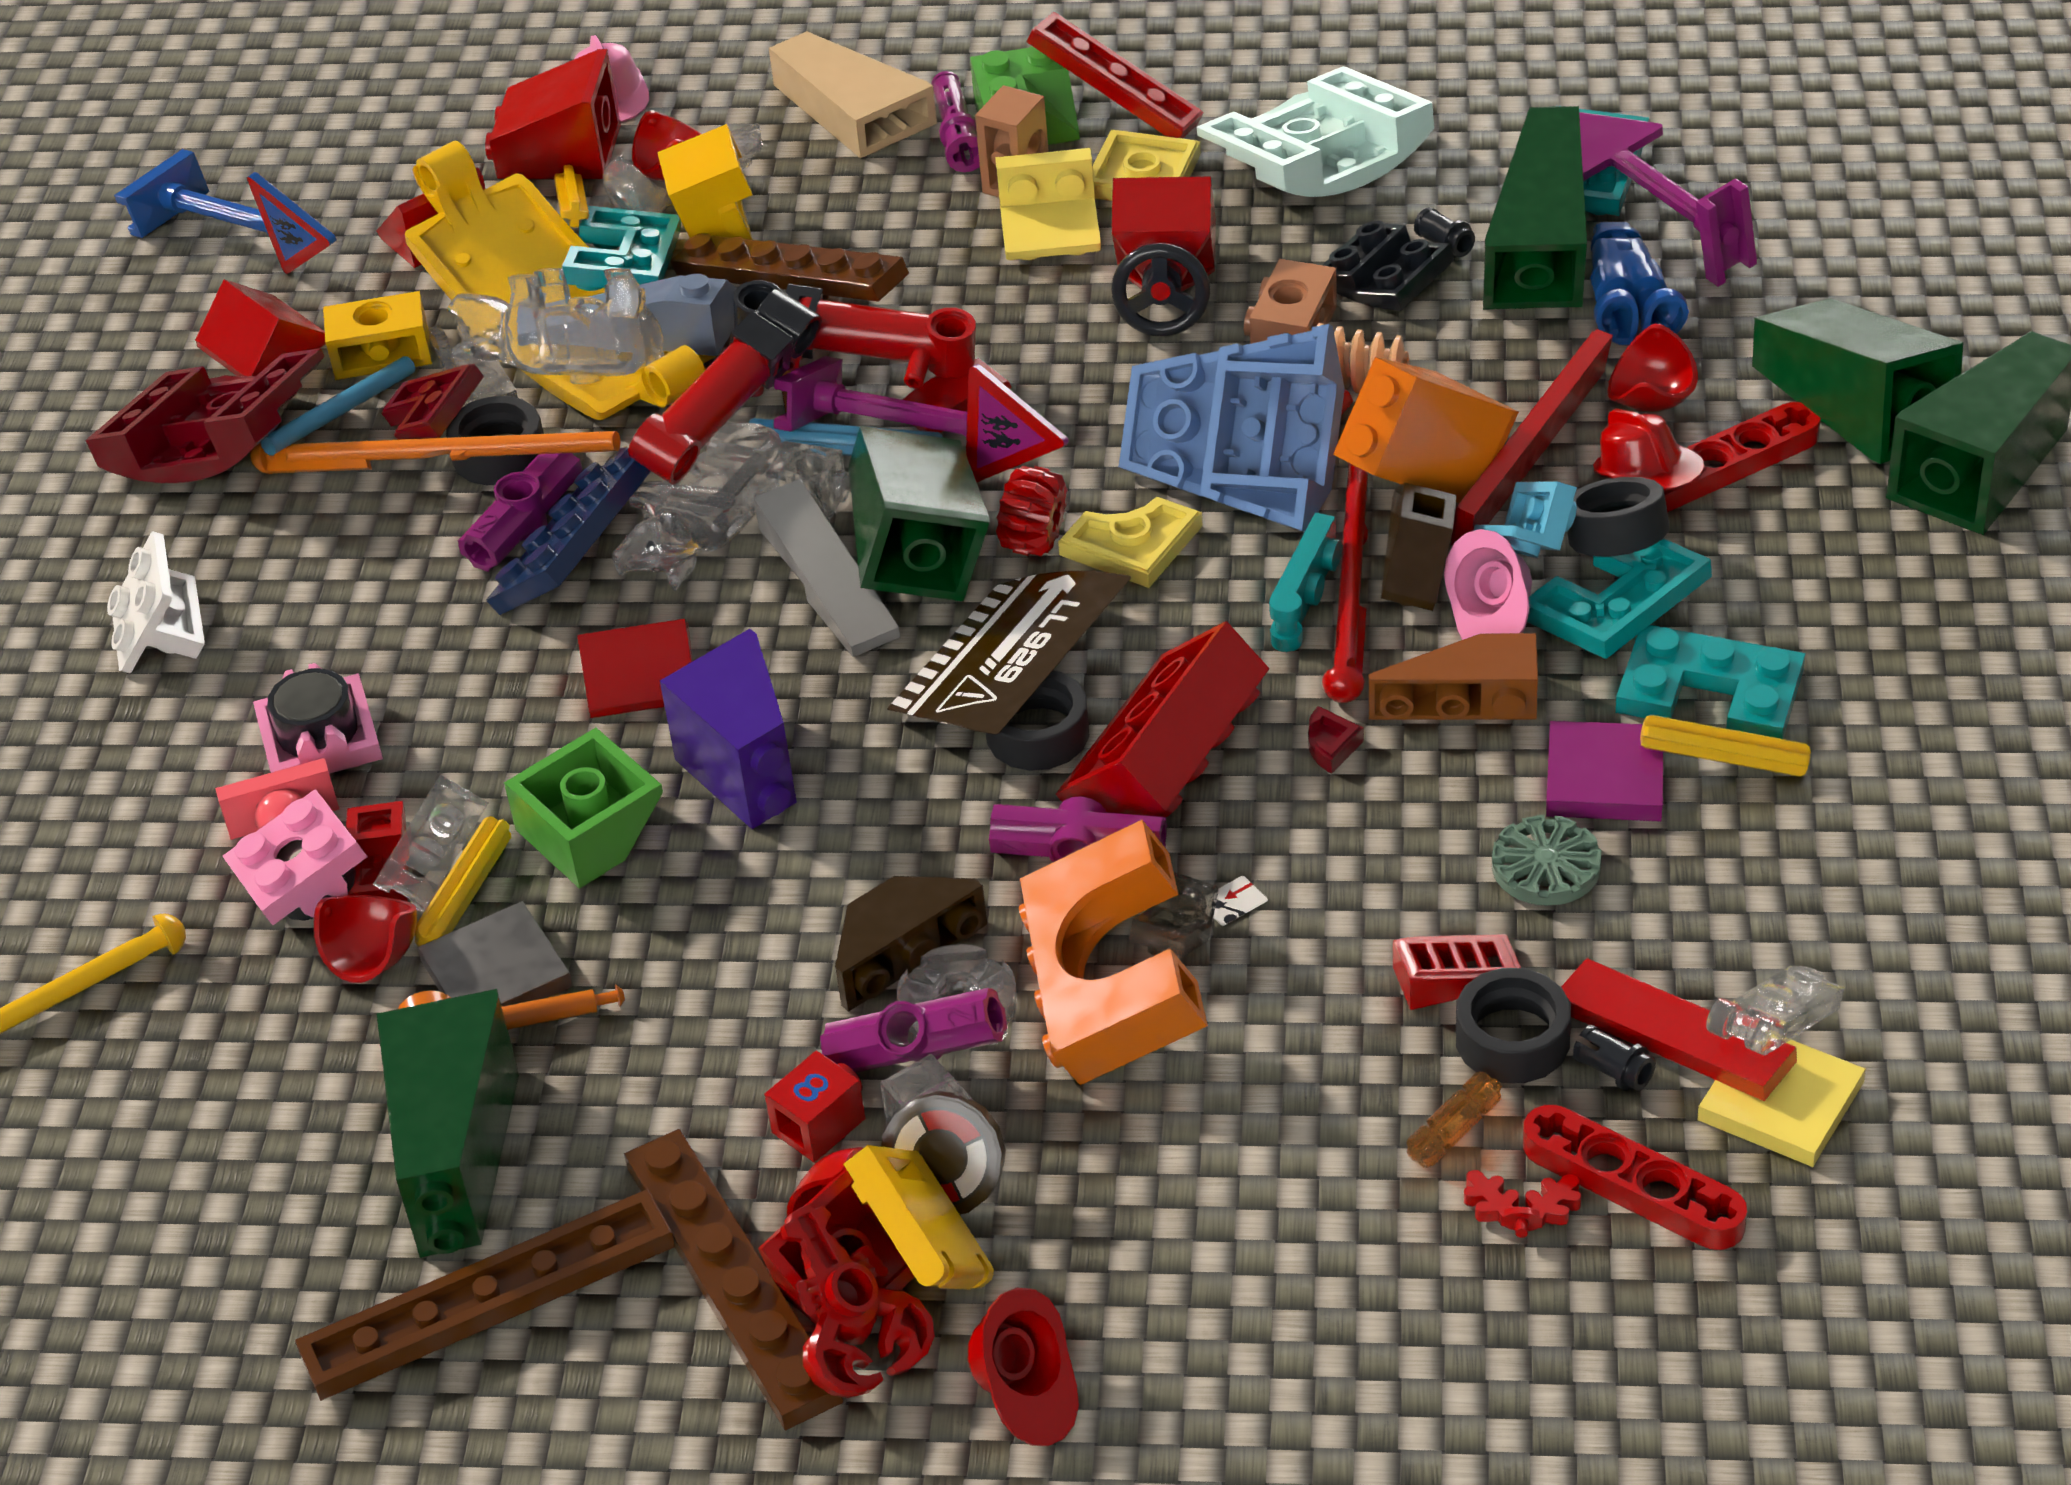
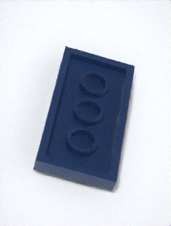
(574, 527)

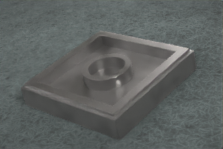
(497, 953)

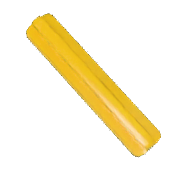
(571, 196)
(1725, 745)
(463, 880)

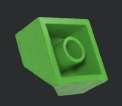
(1034, 73)
(583, 806)

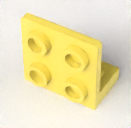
(1048, 204)

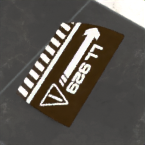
(1007, 649)

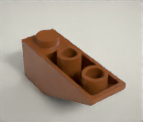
(1468, 680)

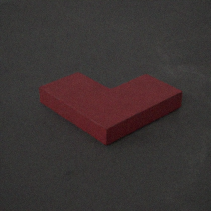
(431, 402)

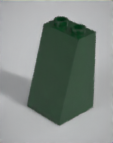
(1539, 220)
(1853, 367)
(1982, 433)
(915, 514)
(448, 1113)

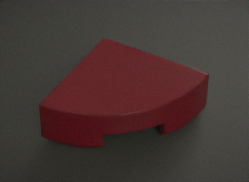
(1332, 738)

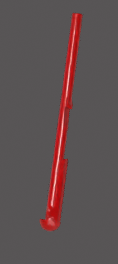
(1345, 680)

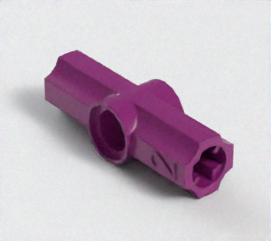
(518, 508)
(1061, 830)
(944, 1028)

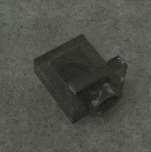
(1180, 921)

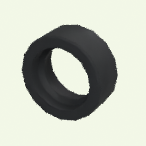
(492, 417)
(1618, 517)
(1048, 746)
(1513, 990)

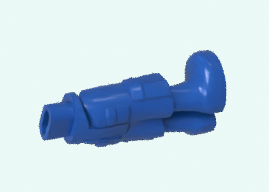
(1629, 282)

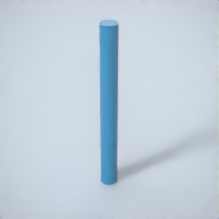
(337, 405)

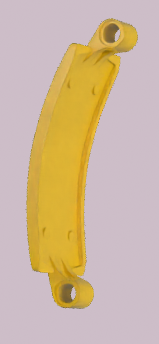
(513, 231)

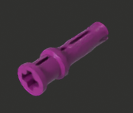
(955, 120)

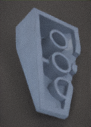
(691, 311)

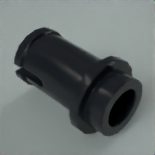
(1441, 229)
(1625, 1063)

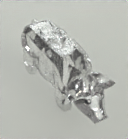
(559, 334)
(703, 507)

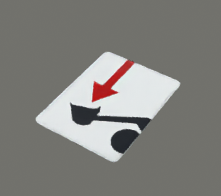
(1236, 900)

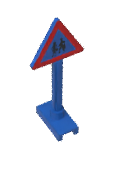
(181, 187)

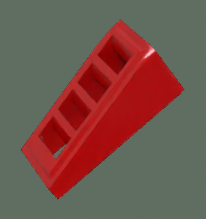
(1422, 963)

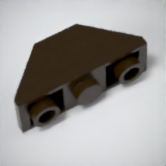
(1417, 545)
(898, 925)

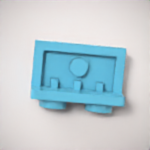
(1537, 517)

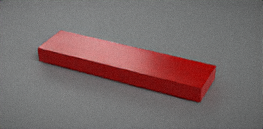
(1114, 76)
(1671, 1029)

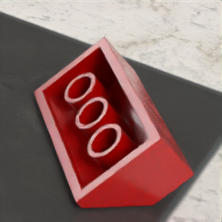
(1169, 725)

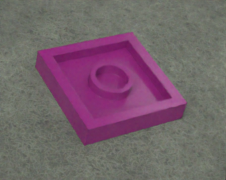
(1602, 772)

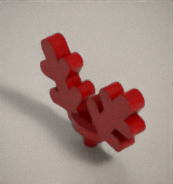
(1549, 1208)

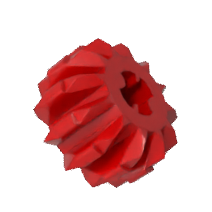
(1031, 510)

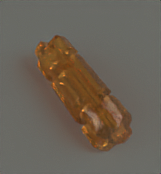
(1453, 1119)

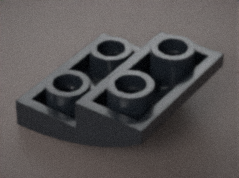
(1386, 267)

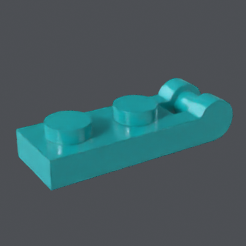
(1303, 581)

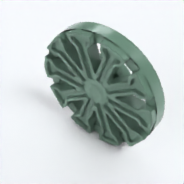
(1546, 860)

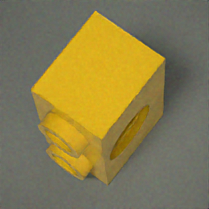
(376, 333)

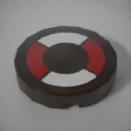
(956, 1142)

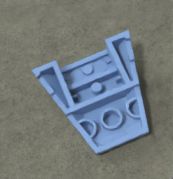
(1242, 424)

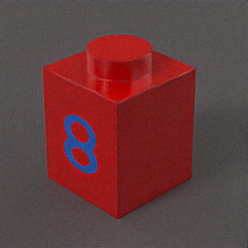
(815, 1105)

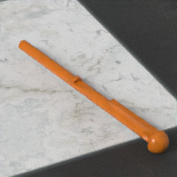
(358, 454)

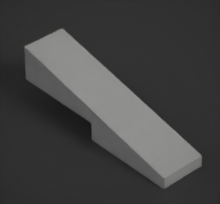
(825, 567)

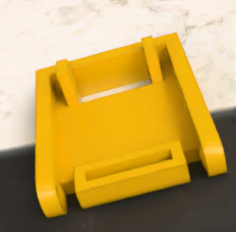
(919, 1218)

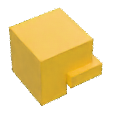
(707, 184)

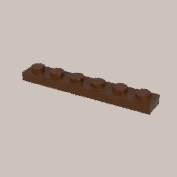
(834, 270)
(730, 1276)
(484, 1294)

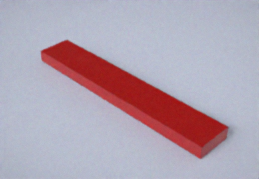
(1533, 435)

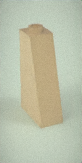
(852, 94)

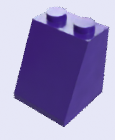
(731, 729)

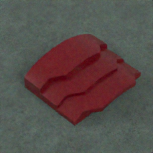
(198, 425)

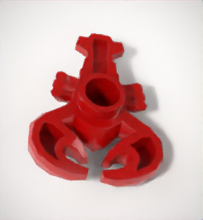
(847, 1305)

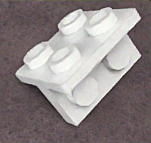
(154, 608)

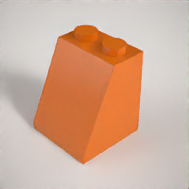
(1423, 428)

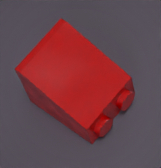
(557, 122)

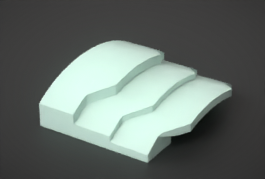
(1329, 137)

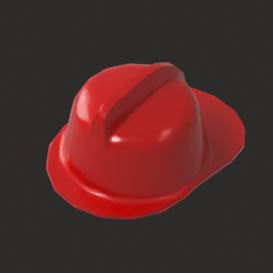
(1646, 449)
(1026, 1366)

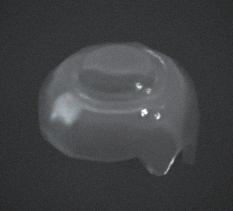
(632, 190)

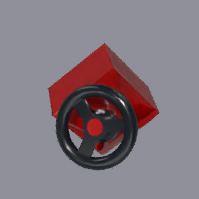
(1163, 246)

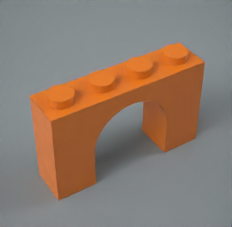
(1067, 912)

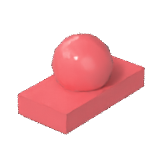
(260, 799)

